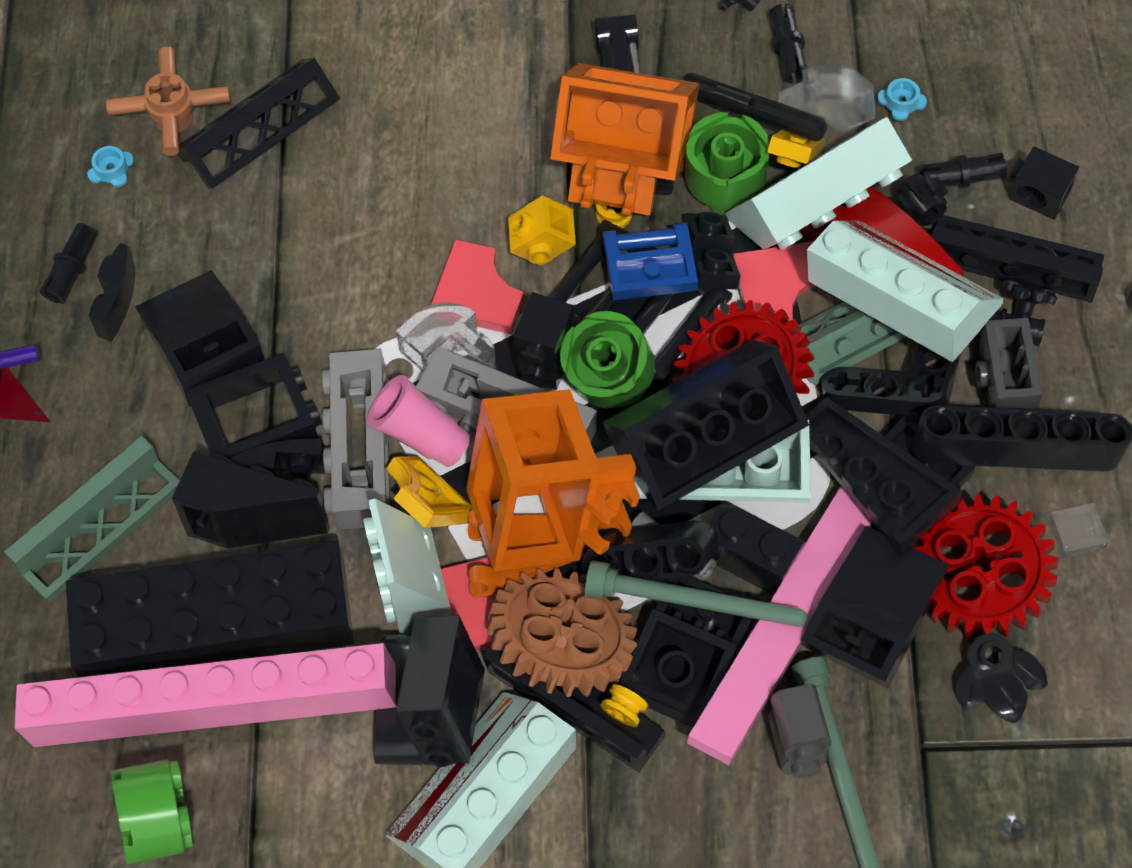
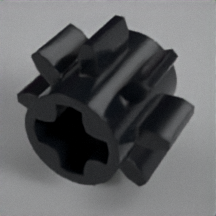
(923, 198)

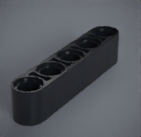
(1021, 438)

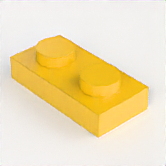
(794, 149)

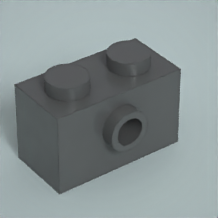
(1008, 365)

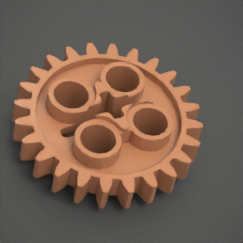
(561, 633)

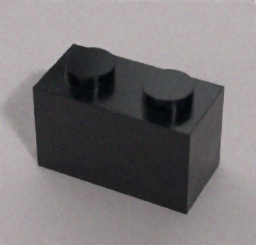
(540, 340)
(753, 547)

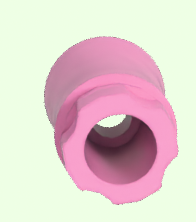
(417, 422)

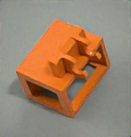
(622, 134)
(543, 450)

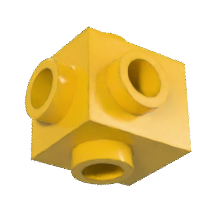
(541, 230)

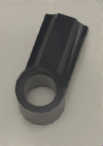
(618, 42)

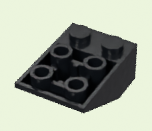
(200, 332)
(245, 505)
(874, 607)

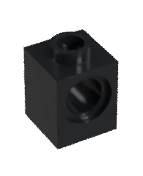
(1042, 182)

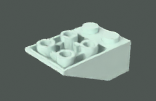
(405, 566)

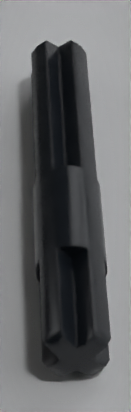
(759, 108)

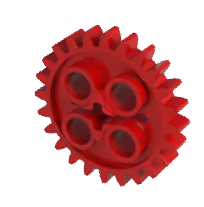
(745, 325)
(997, 603)

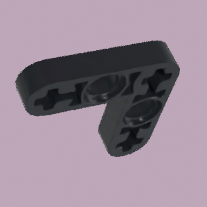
(909, 386)

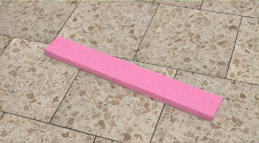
(772, 644)

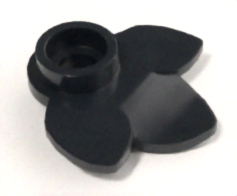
(999, 684)

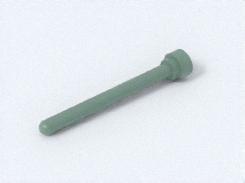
(604, 581)
(817, 672)

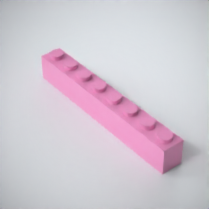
(206, 695)

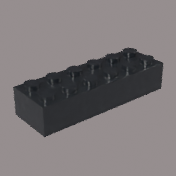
(210, 611)

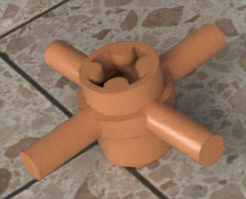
(168, 101)

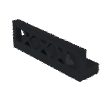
(249, 109)
(1014, 255)
(585, 715)

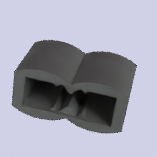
(799, 730)

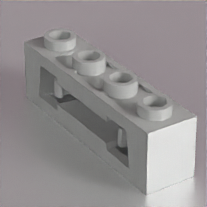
(353, 375)
(453, 389)

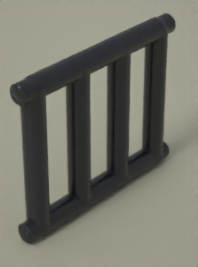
(651, 310)

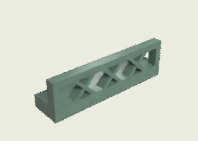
(844, 338)
(80, 512)

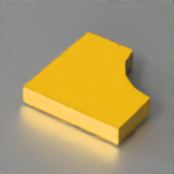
(427, 494)

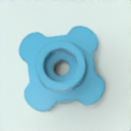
(902, 89)
(108, 157)

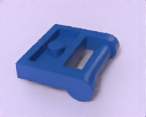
(652, 270)

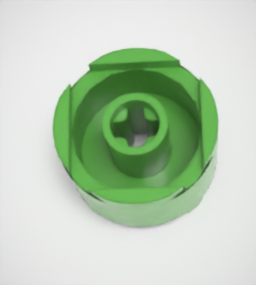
(726, 160)
(593, 341)
(149, 812)

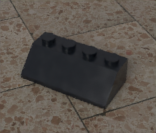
(708, 422)

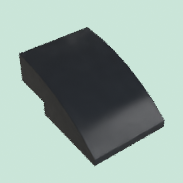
(684, 655)

